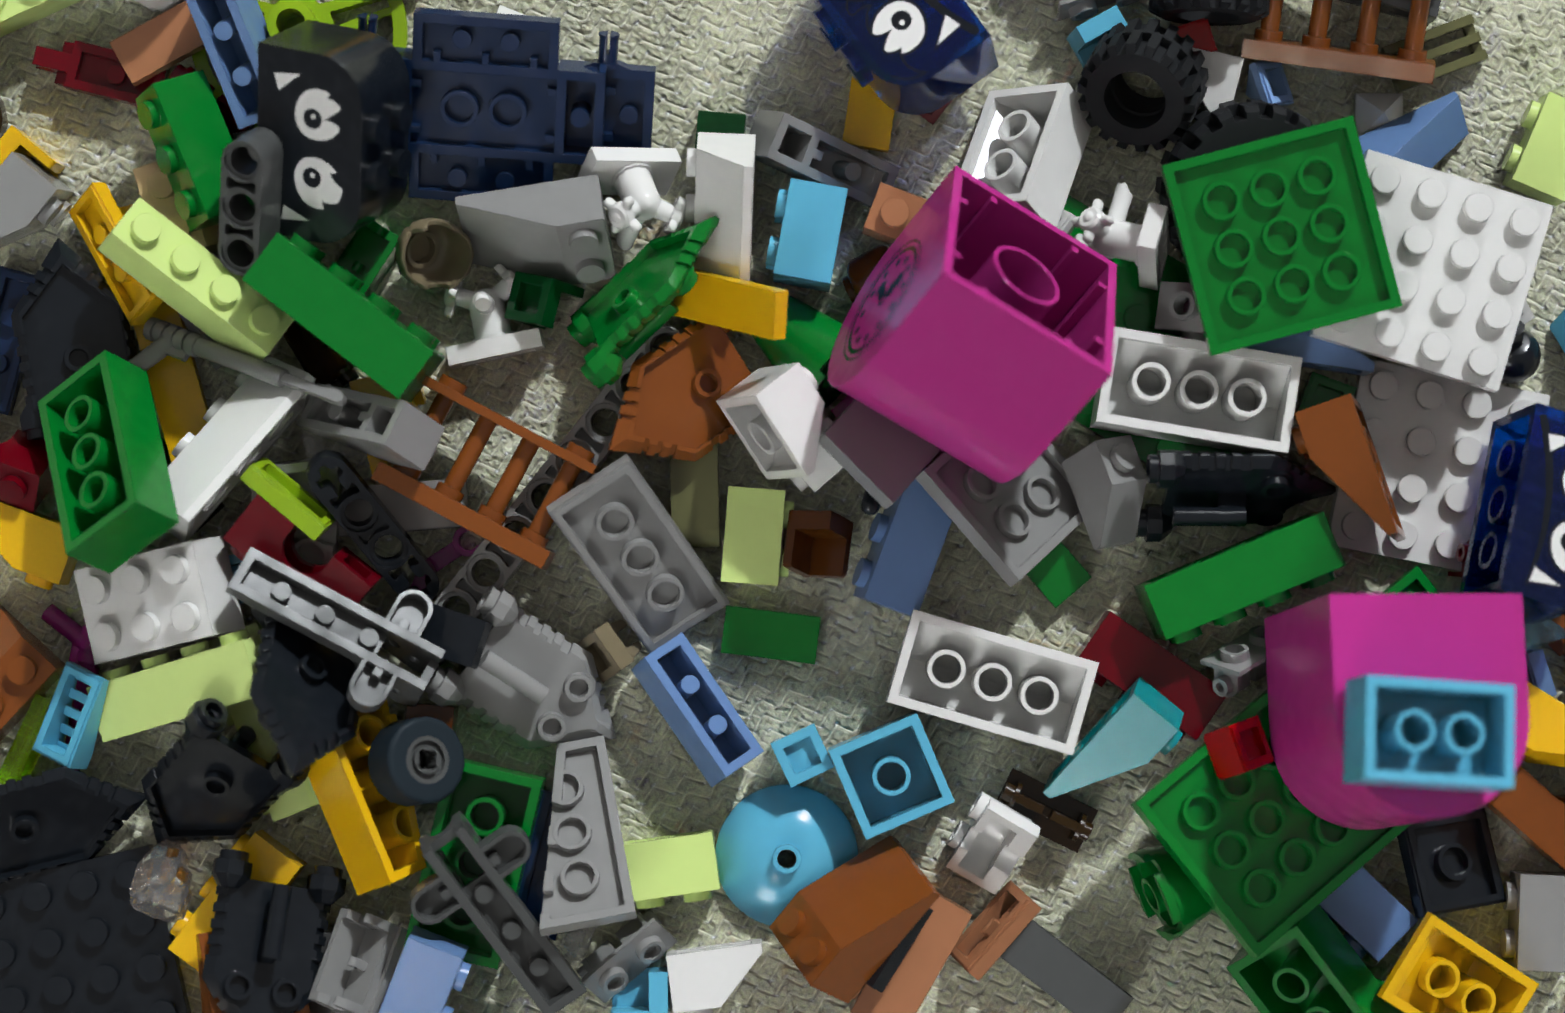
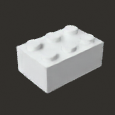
(159, 600)

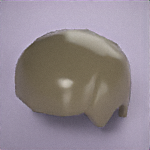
(434, 254)

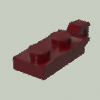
(92, 71)

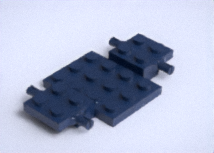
(503, 109)

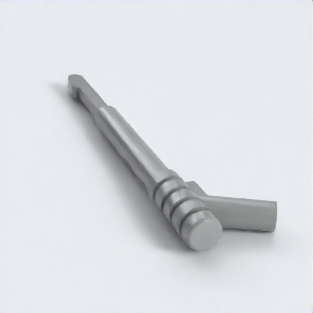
(182, 343)

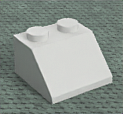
(777, 419)

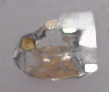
(162, 882)

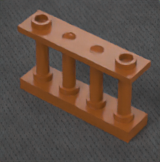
(1359, 58)
(489, 519)

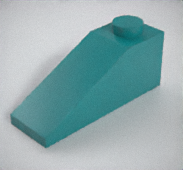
(1121, 740)

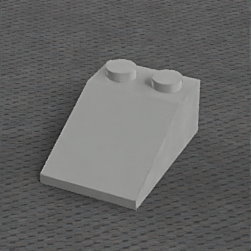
(29, 198)
(542, 229)

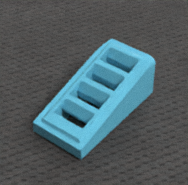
(55, 723)

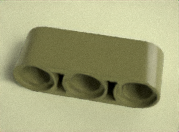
(696, 499)

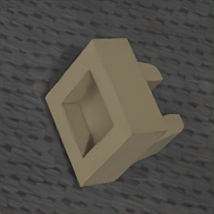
(608, 650)

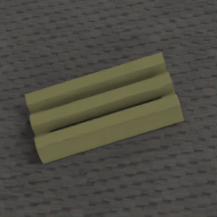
(1471, 39)

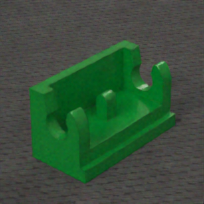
(370, 255)

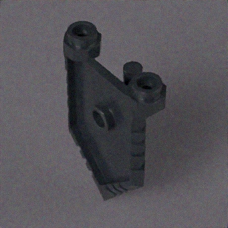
(63, 327)
(1223, 490)
(301, 694)
(212, 783)
(58, 819)
(266, 936)

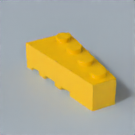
(371, 833)

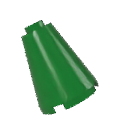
(807, 341)
(1166, 891)

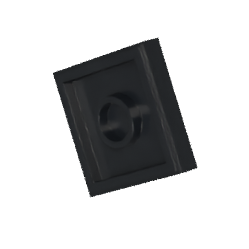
(1451, 864)

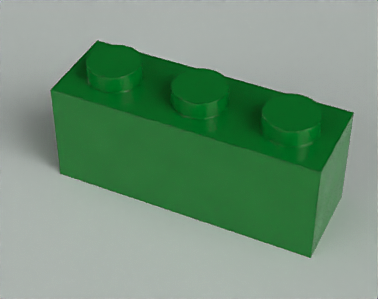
(188, 143)

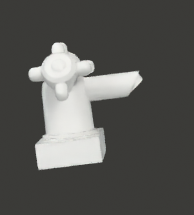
(638, 179)
(1114, 238)
(491, 330)

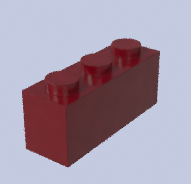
(1128, 653)

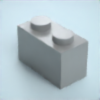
(1534, 921)

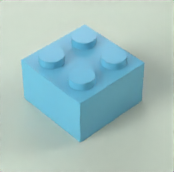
(809, 234)
(891, 775)

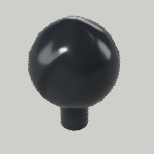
(1523, 357)

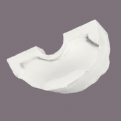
(990, 842)

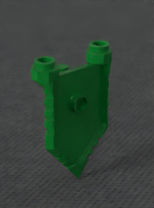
(637, 301)

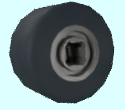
(398, 756)

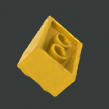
(1453, 975)

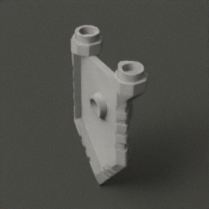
(527, 680)

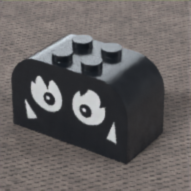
(342, 125)

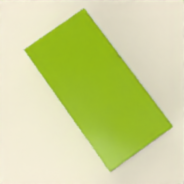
(288, 498)

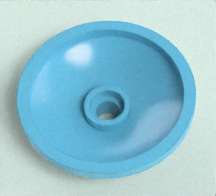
(773, 822)

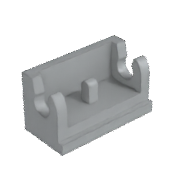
(358, 963)

